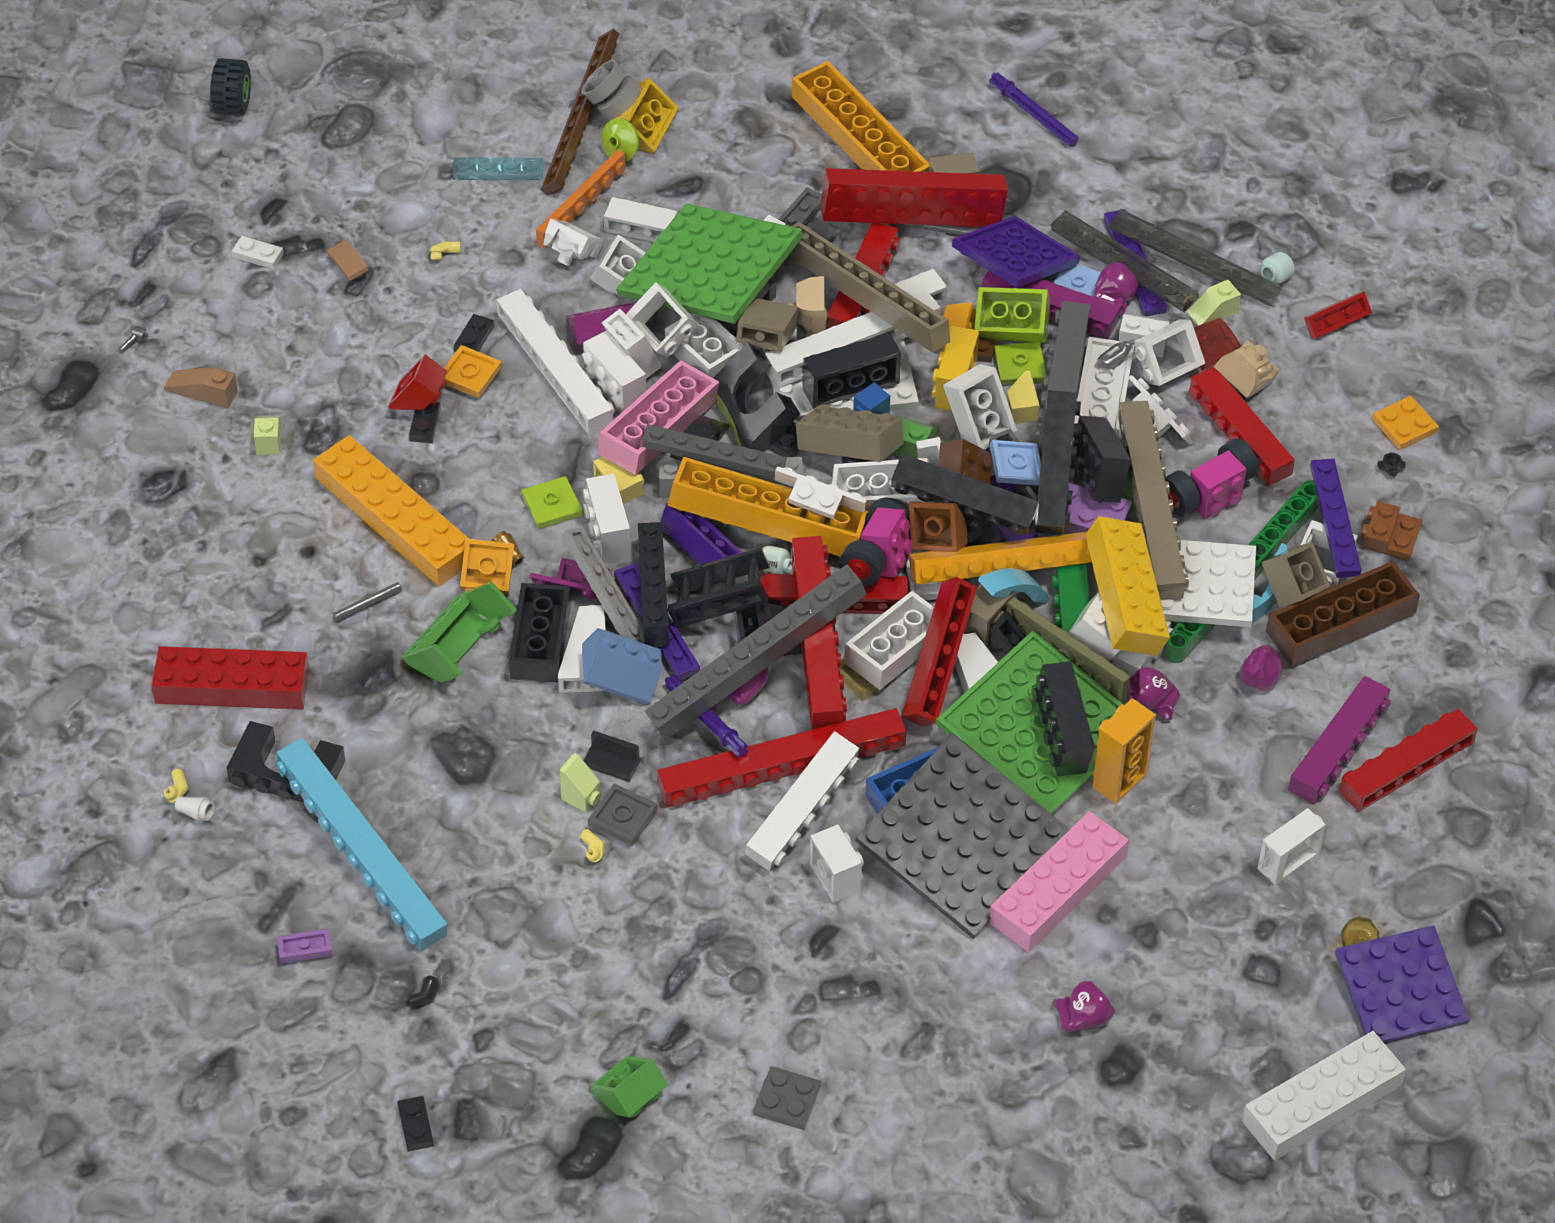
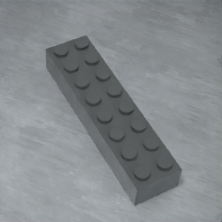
(1067, 356)

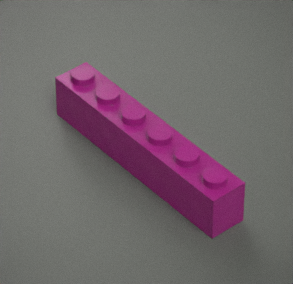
(1102, 314)
(1339, 740)

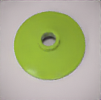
(625, 135)

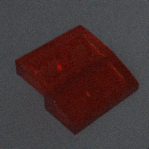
(1215, 341)

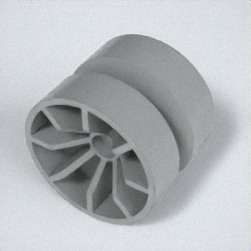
(611, 89)

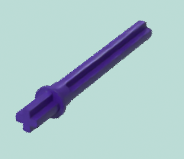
(1031, 107)
(727, 736)

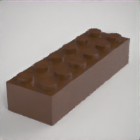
(1342, 613)

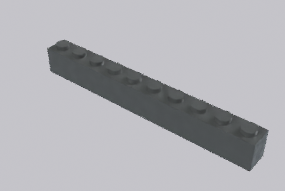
(756, 652)

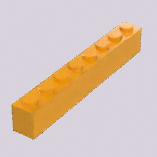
(983, 559)

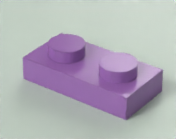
(304, 946)

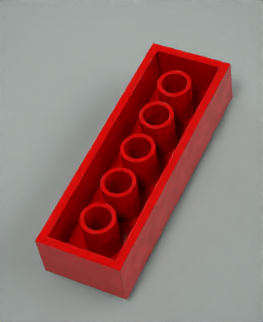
(230, 677)

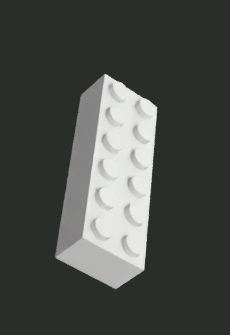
(1323, 1095)

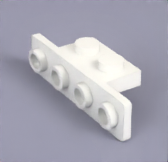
(1163, 418)
(817, 496)

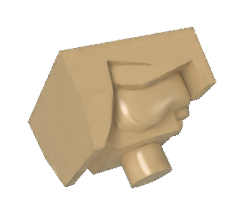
(811, 305)
(1247, 368)

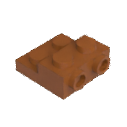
(1390, 531)

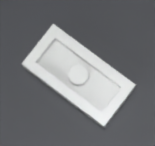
(257, 252)

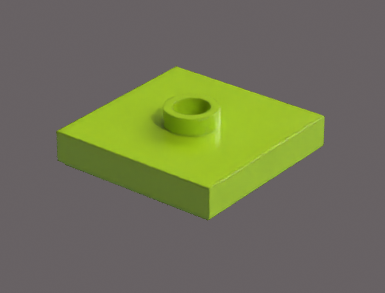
(1015, 359)
(551, 502)

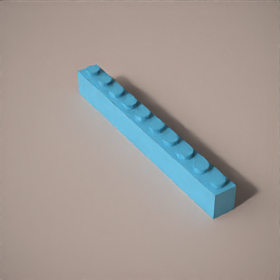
(361, 844)

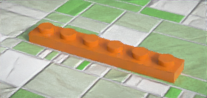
(586, 193)

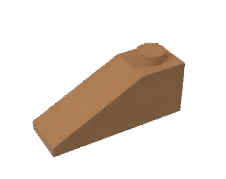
(204, 384)

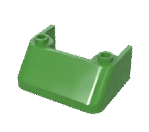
(457, 630)

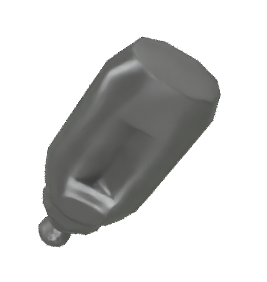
(1115, 354)

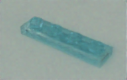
(498, 169)

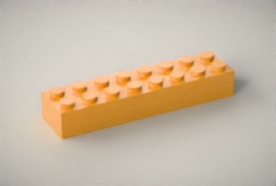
(854, 121)
(758, 506)
(392, 509)

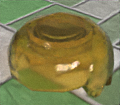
(1358, 931)

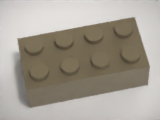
(850, 433)

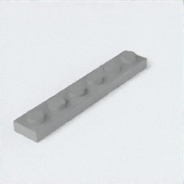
(603, 584)

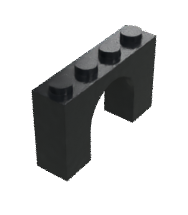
(735, 382)
(249, 758)

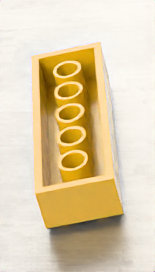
(1127, 586)

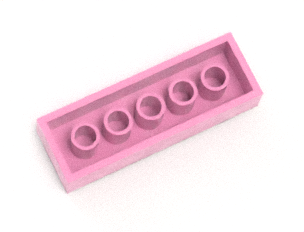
(669, 403)
(1058, 881)

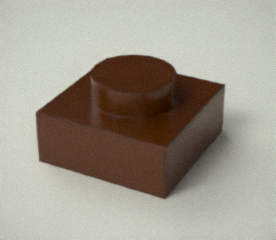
(985, 350)

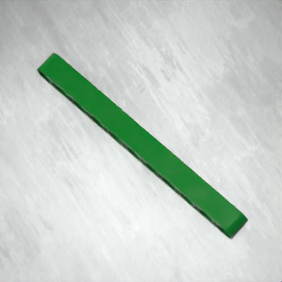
(1278, 530)

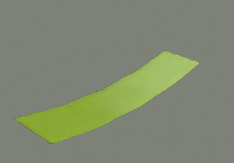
(724, 411)

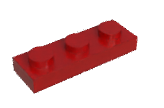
(1337, 315)

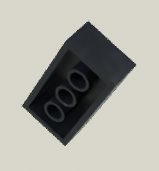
(851, 369)
(1100, 459)
(539, 632)
(1063, 719)

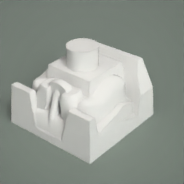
(571, 241)

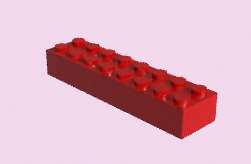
(913, 197)
(820, 649)

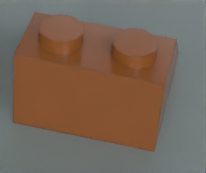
(937, 526)

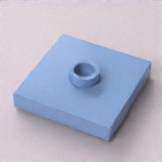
(1078, 279)
(1016, 462)

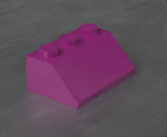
(589, 323)

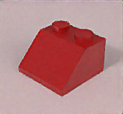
(419, 386)

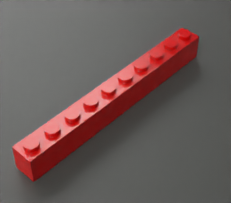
(775, 758)

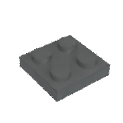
(622, 814)
(787, 1097)

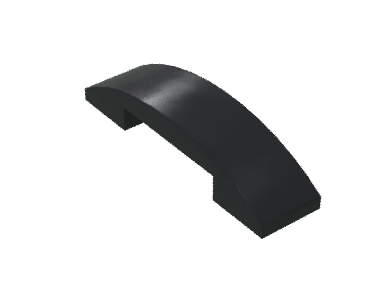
(706, 428)

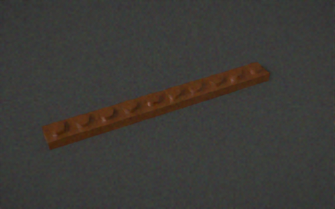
(577, 118)

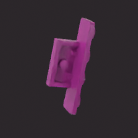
(568, 575)

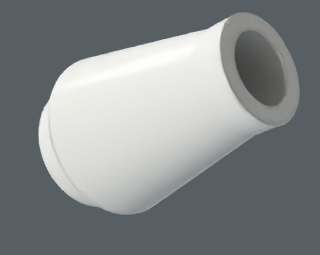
(196, 807)

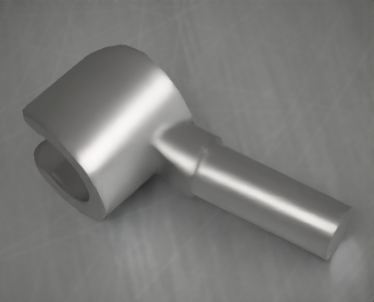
(137, 333)

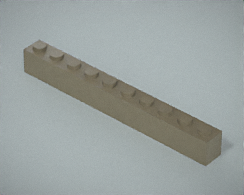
(871, 290)
(1151, 497)

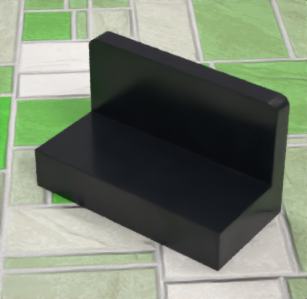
(612, 756)

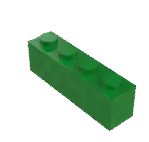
(1071, 594)

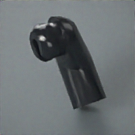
(427, 993)

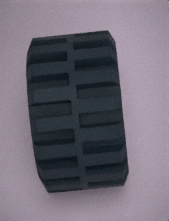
(230, 86)

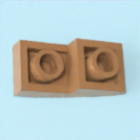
(348, 260)

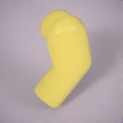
(444, 247)
(179, 788)
(596, 845)

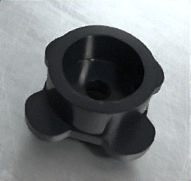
(1391, 464)

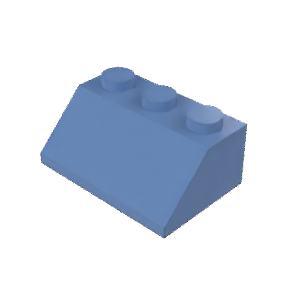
(621, 665)

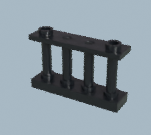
(721, 601)

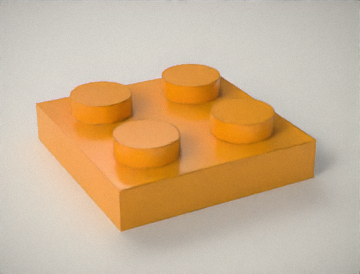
(471, 371)
(1405, 422)

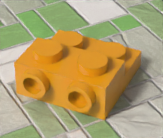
(485, 563)

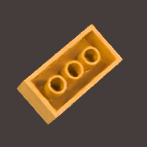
(1123, 750)

